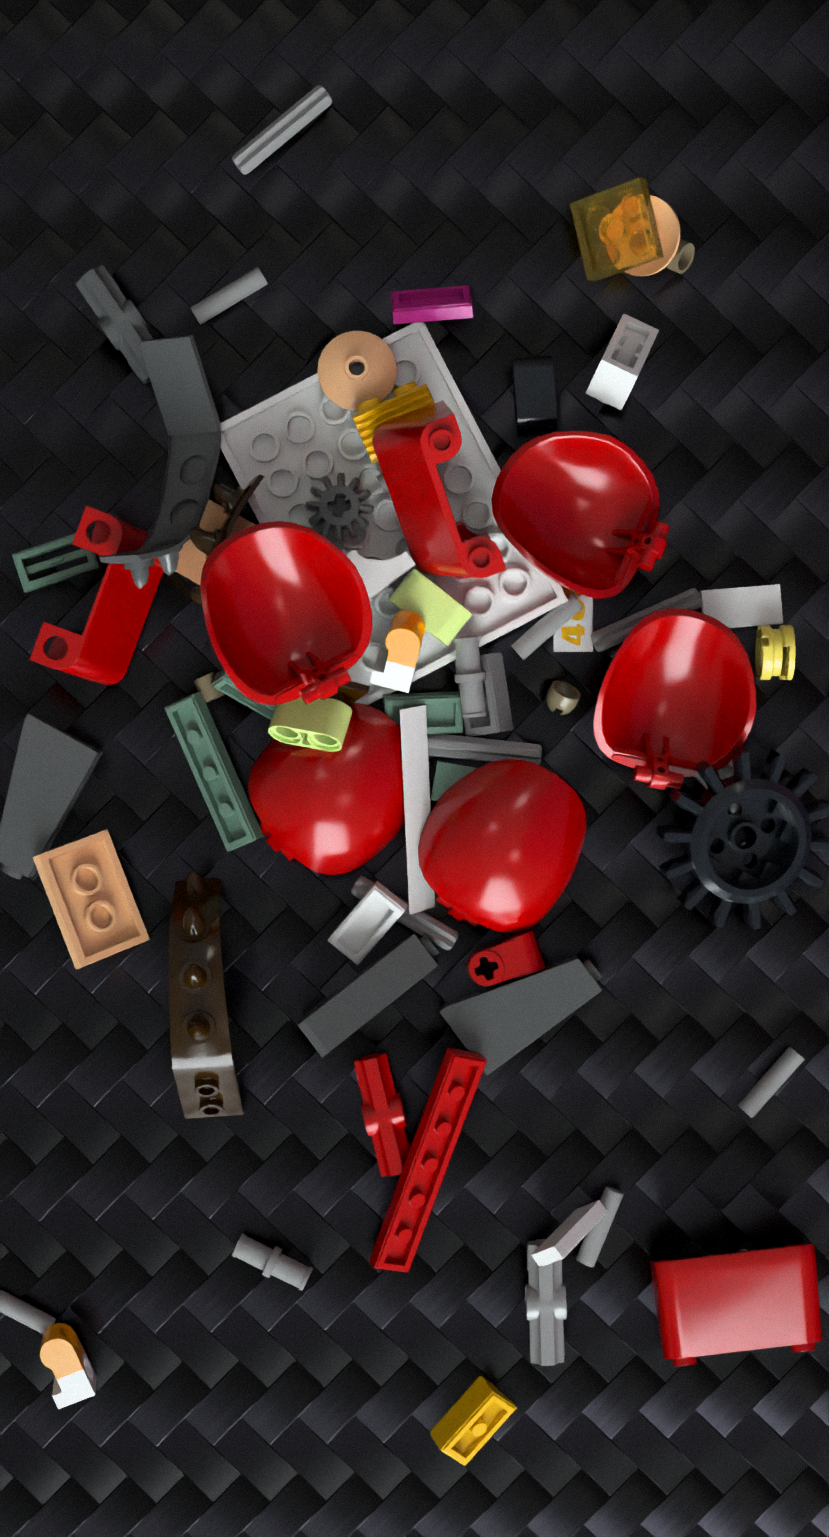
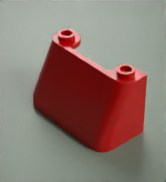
(408, 457)
(737, 1302)

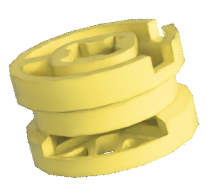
(775, 652)

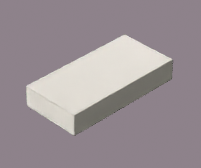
(744, 605)
(367, 922)
(569, 1233)

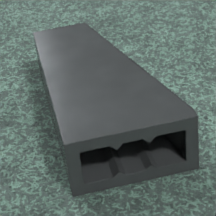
(42, 790)
(368, 992)
(520, 1010)

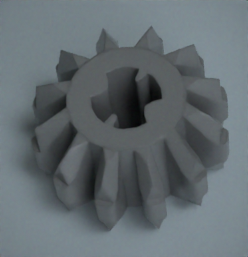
(329, 497)

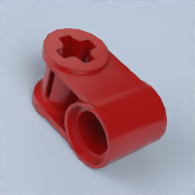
(512, 956)

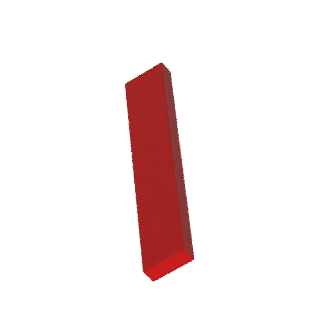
(427, 1160)

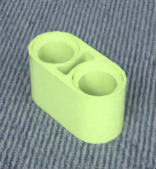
(440, 612)
(314, 725)

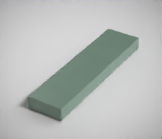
(214, 771)

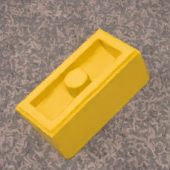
(472, 1421)

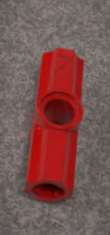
(383, 1112)

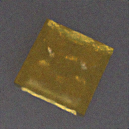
(616, 229)

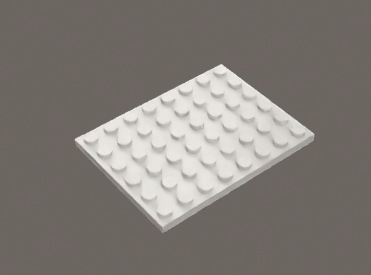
(306, 436)

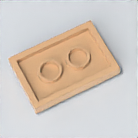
(91, 899)

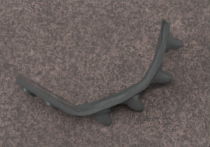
(192, 453)

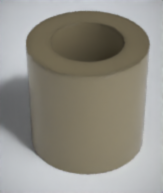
(204, 685)

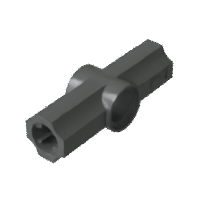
(116, 317)

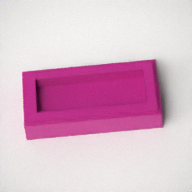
(431, 304)

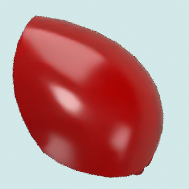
(581, 511)
(284, 612)
(675, 698)
(333, 805)
(503, 844)

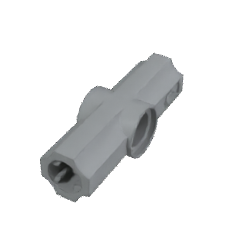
(545, 1309)

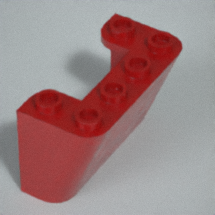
(117, 614)

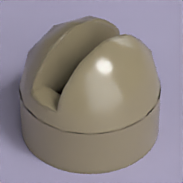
(683, 257)
(562, 696)

